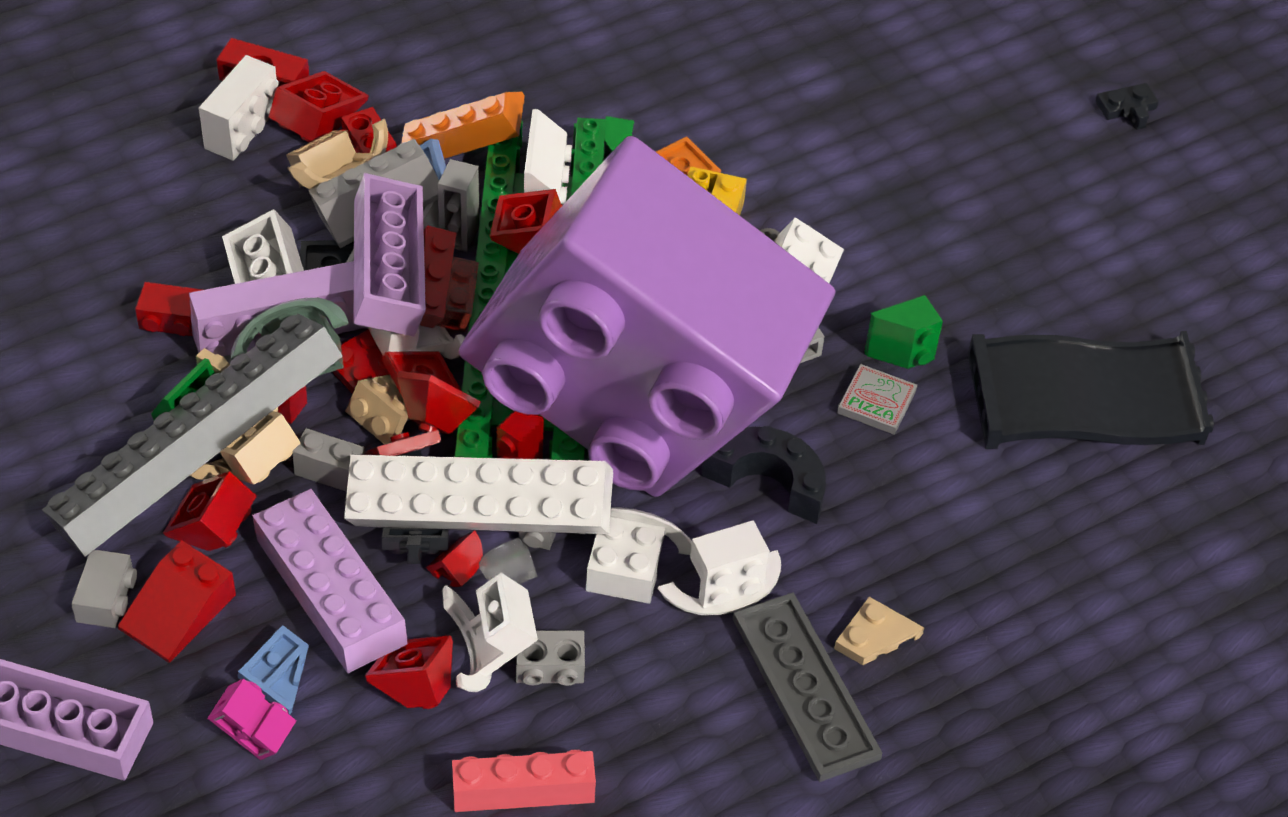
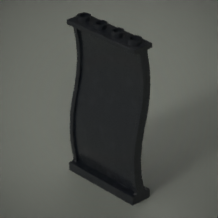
(1088, 390)

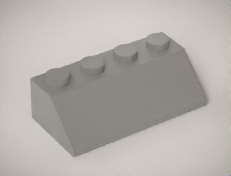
(336, 197)

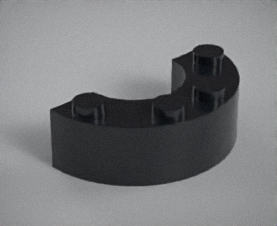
(774, 455)

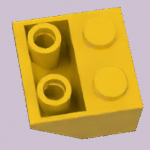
(724, 187)

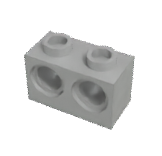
(550, 650)

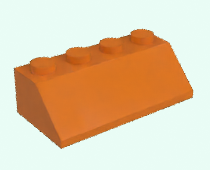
(471, 124)

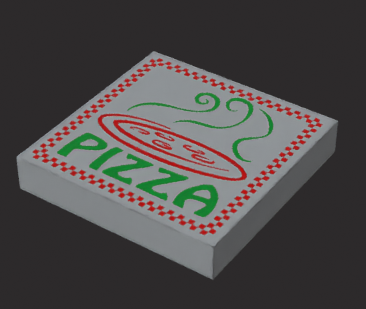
(877, 399)

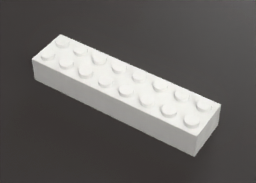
(479, 494)

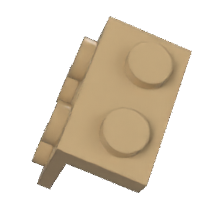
(378, 407)

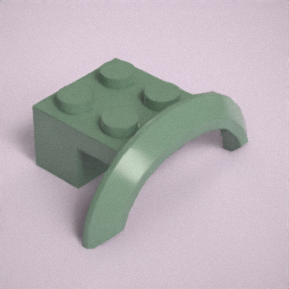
(311, 308)

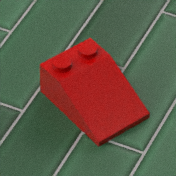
(315, 105)
(178, 601)

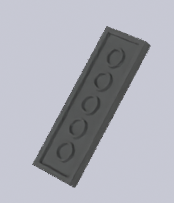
(807, 687)

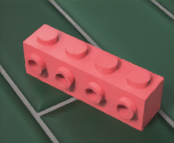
(523, 781)

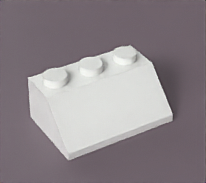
(547, 156)

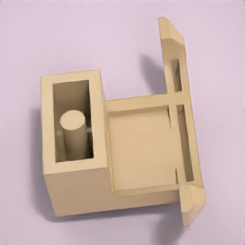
(332, 156)
(254, 451)

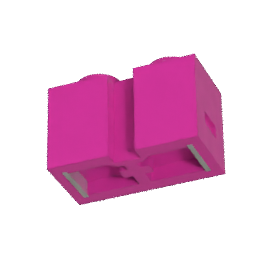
(252, 719)

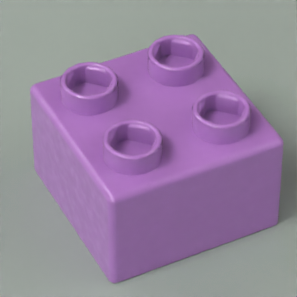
(647, 321)

